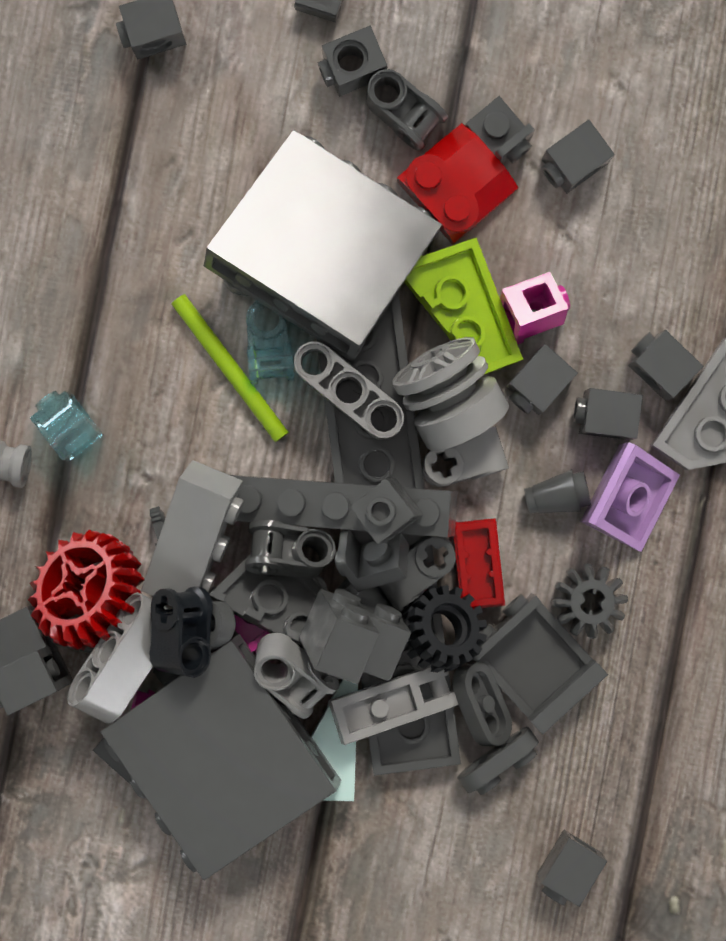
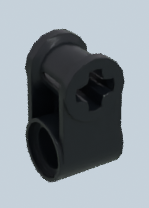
(179, 634)

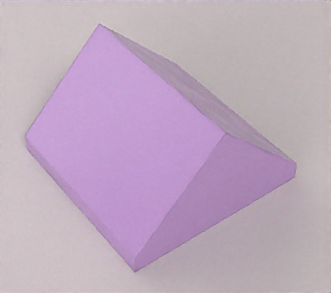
(630, 496)

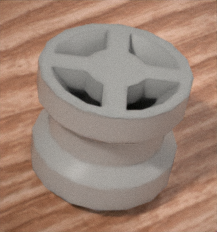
(15, 464)

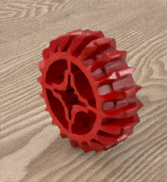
(75, 585)

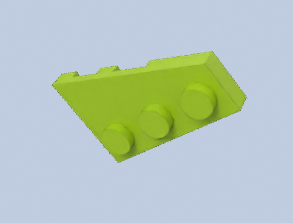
(465, 302)

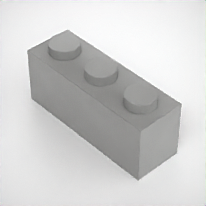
(194, 530)

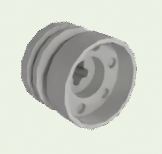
(451, 394)

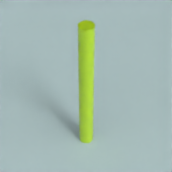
(229, 368)

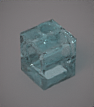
(65, 424)

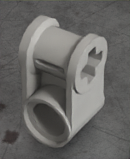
(470, 460)
(293, 681)

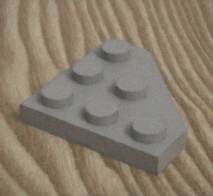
(697, 427)

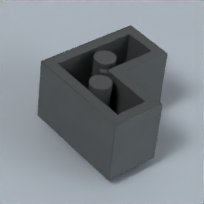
(353, 637)
(28, 662)

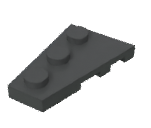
(269, 601)

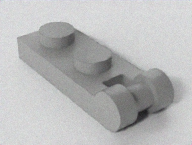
(390, 704)

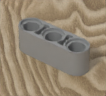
(338, 371)
(115, 665)

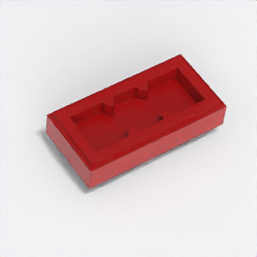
(479, 562)

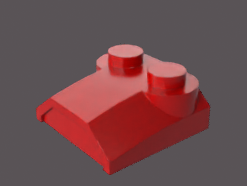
(458, 182)

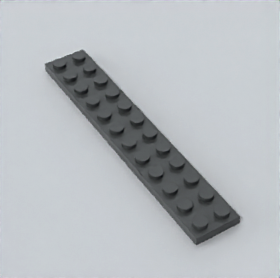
(368, 461)

